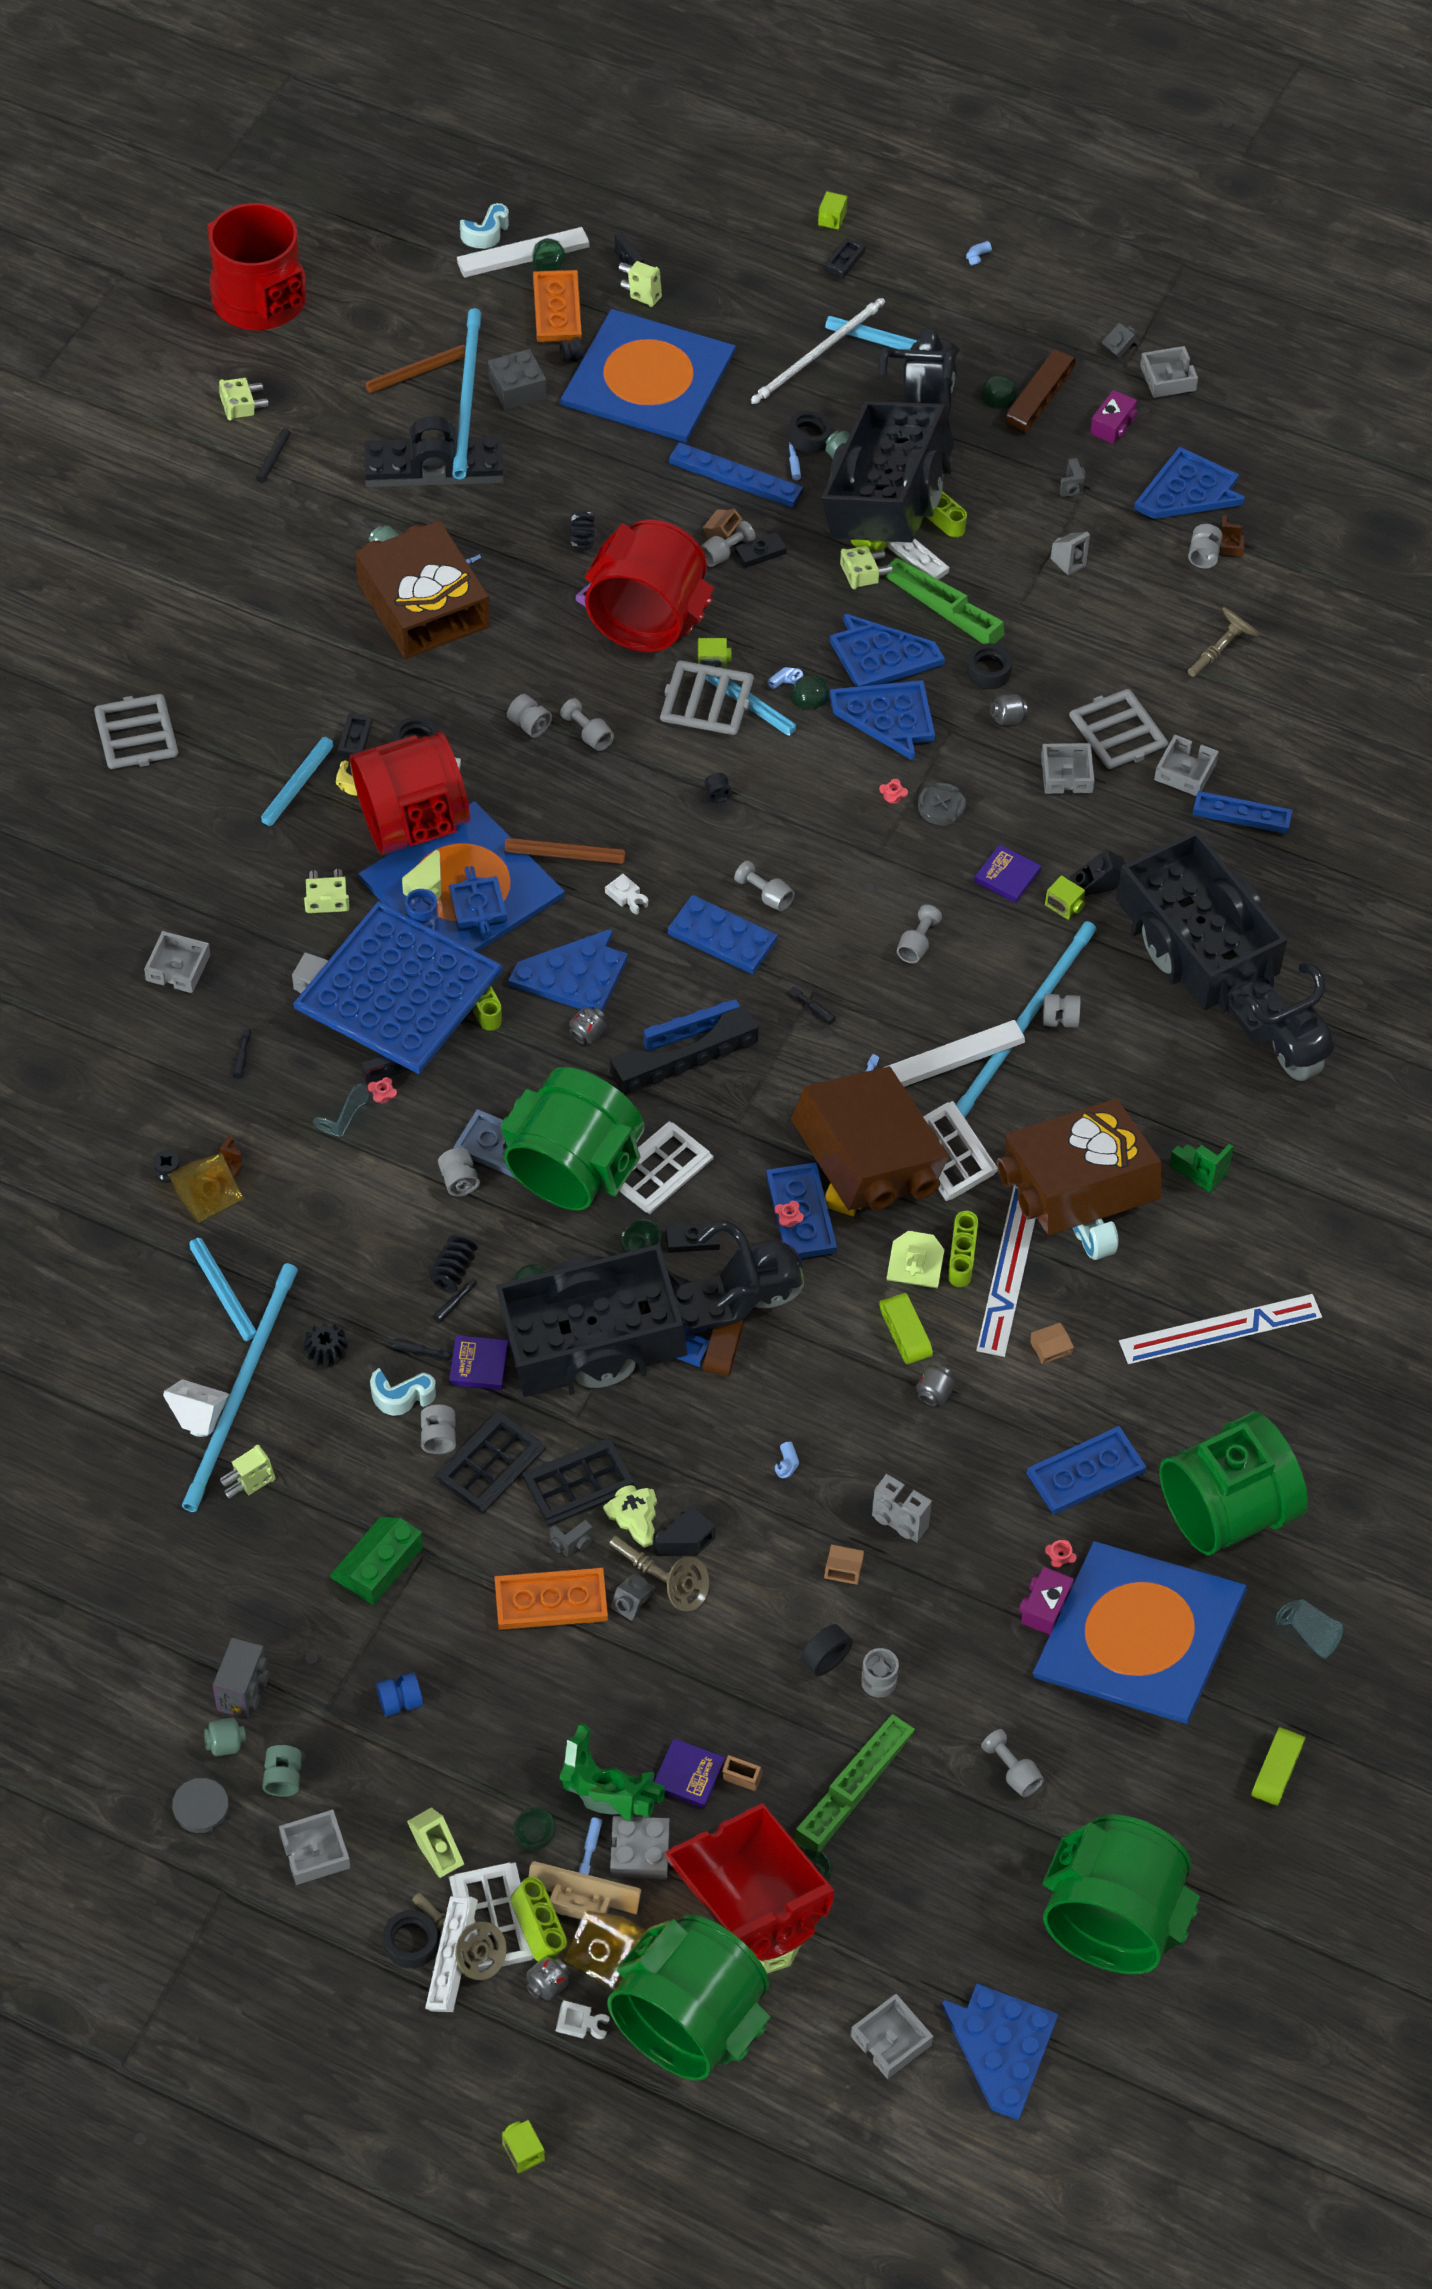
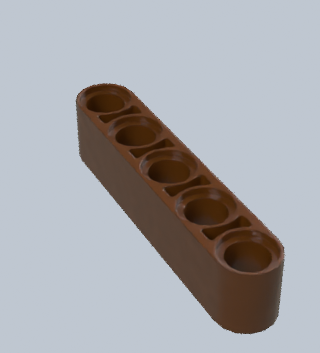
(1040, 390)
(723, 1348)

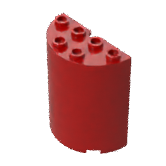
(755, 1882)

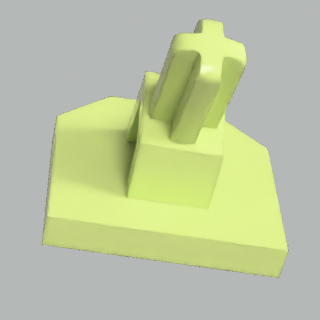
(916, 1260)

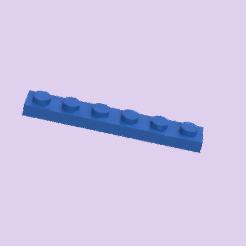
(736, 475)

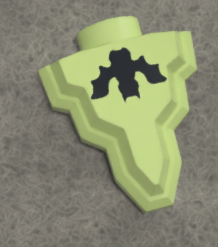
(634, 1512)

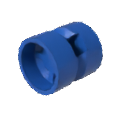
(422, 907)
(399, 1694)

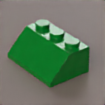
(379, 1558)

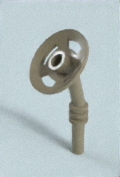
(1213, 652)
(679, 1582)
(474, 1946)

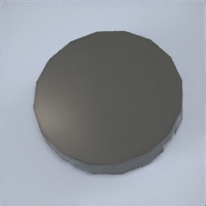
(941, 804)
(200, 1805)

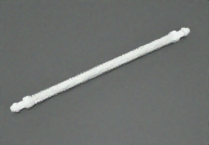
(765, 391)

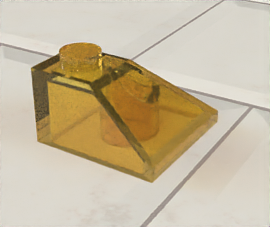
(206, 1186)
(602, 1945)

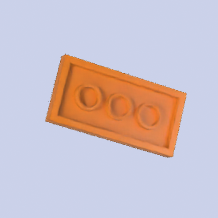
(557, 305)
(551, 1598)

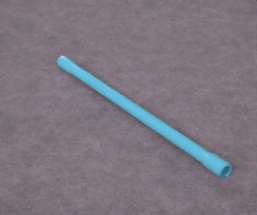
(460, 459)
(1079, 941)
(197, 1488)

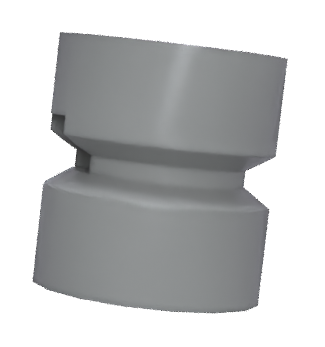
(1205, 546)
(527, 715)
(1070, 1010)
(458, 1172)
(438, 1429)
(879, 1672)

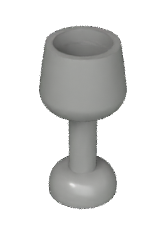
(718, 550)
(594, 732)
(774, 893)
(914, 942)
(1023, 1774)

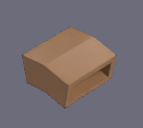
(722, 523)
(1051, 1343)
(844, 1564)
(745, 1768)

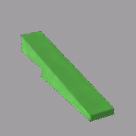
(947, 602)
(853, 1784)

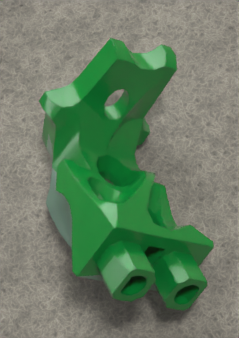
(618, 1794)

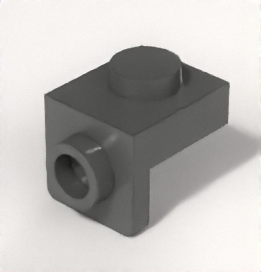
(1120, 339)
(1074, 482)
(575, 1540)
(631, 1596)

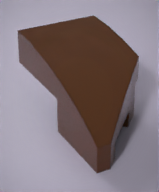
(1232, 538)
(232, 1156)

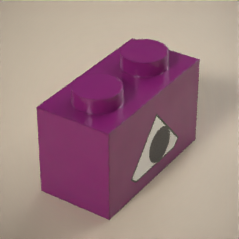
(1114, 417)
(1046, 1600)

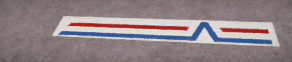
(1006, 1280)
(1220, 1329)

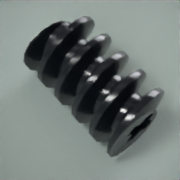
(453, 1262)

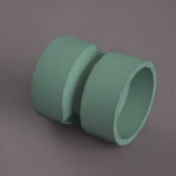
(282, 1770)

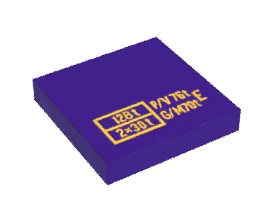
(1007, 873)
(478, 1362)
(689, 1773)

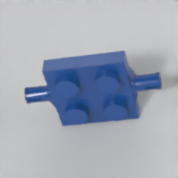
(477, 902)

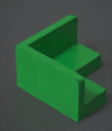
(1202, 1165)

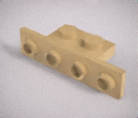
(577, 1892)

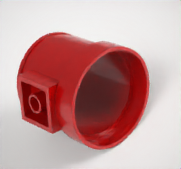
(256, 267)
(647, 586)
(410, 791)

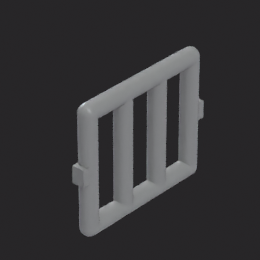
(130, 703)
(711, 723)
(1101, 747)

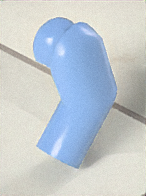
(976, 250)
(785, 675)
(790, 1461)

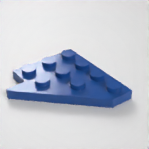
(1189, 486)
(882, 654)
(888, 712)
(574, 973)
(1002, 2044)

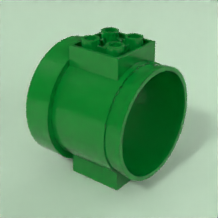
(572, 1138)
(1234, 1484)
(1119, 1894)
(690, 1996)

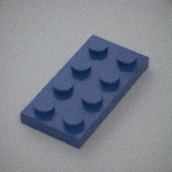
(722, 934)
(803, 1184)
(1086, 1470)

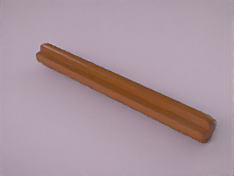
(415, 369)
(564, 850)

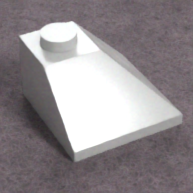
(196, 1406)

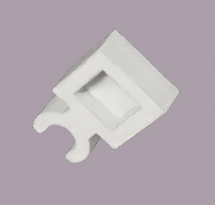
(626, 892)
(576, 2020)

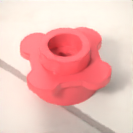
(893, 796)
(382, 1096)
(792, 1219)
(1060, 1546)

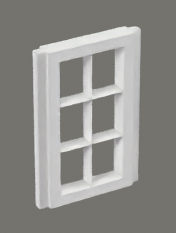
(972, 1143)
(684, 1174)
(511, 1881)

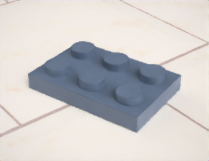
(485, 1141)

